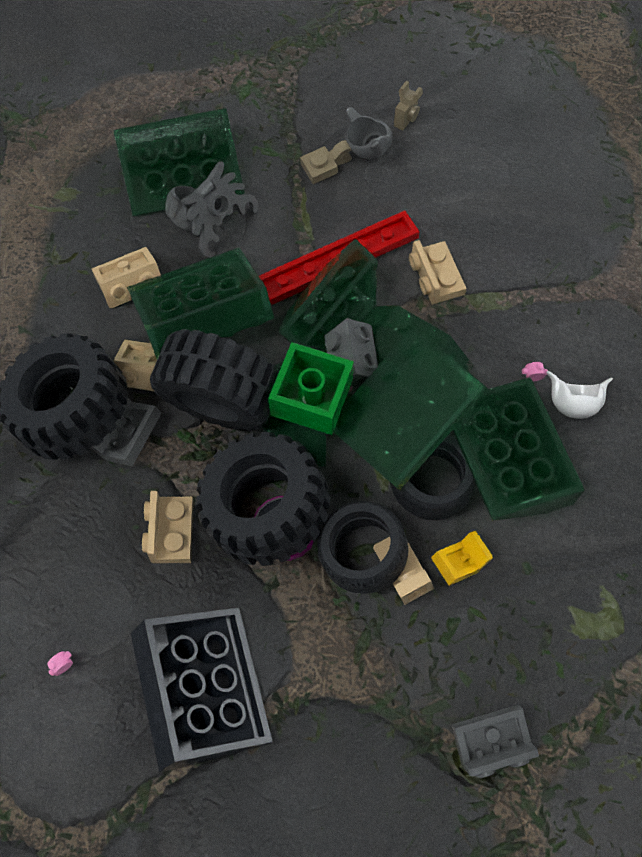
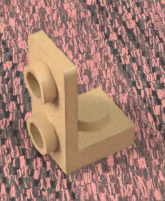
(413, 580)

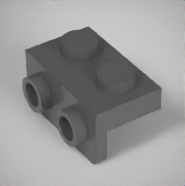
(354, 342)
(130, 434)
(494, 741)

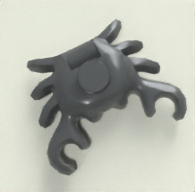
(213, 202)

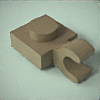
(408, 107)
(324, 164)

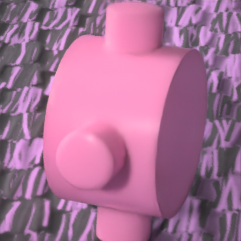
(535, 371)
(60, 663)

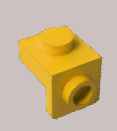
(462, 558)

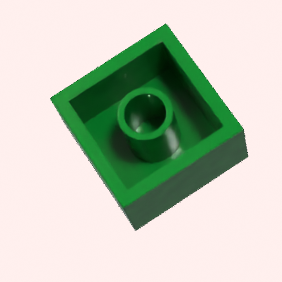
(311, 388)

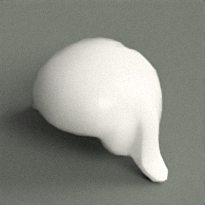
(578, 400)

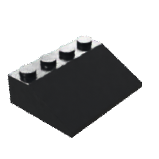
(199, 687)

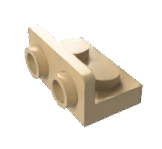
(123, 272)
(437, 272)
(136, 363)
(168, 529)

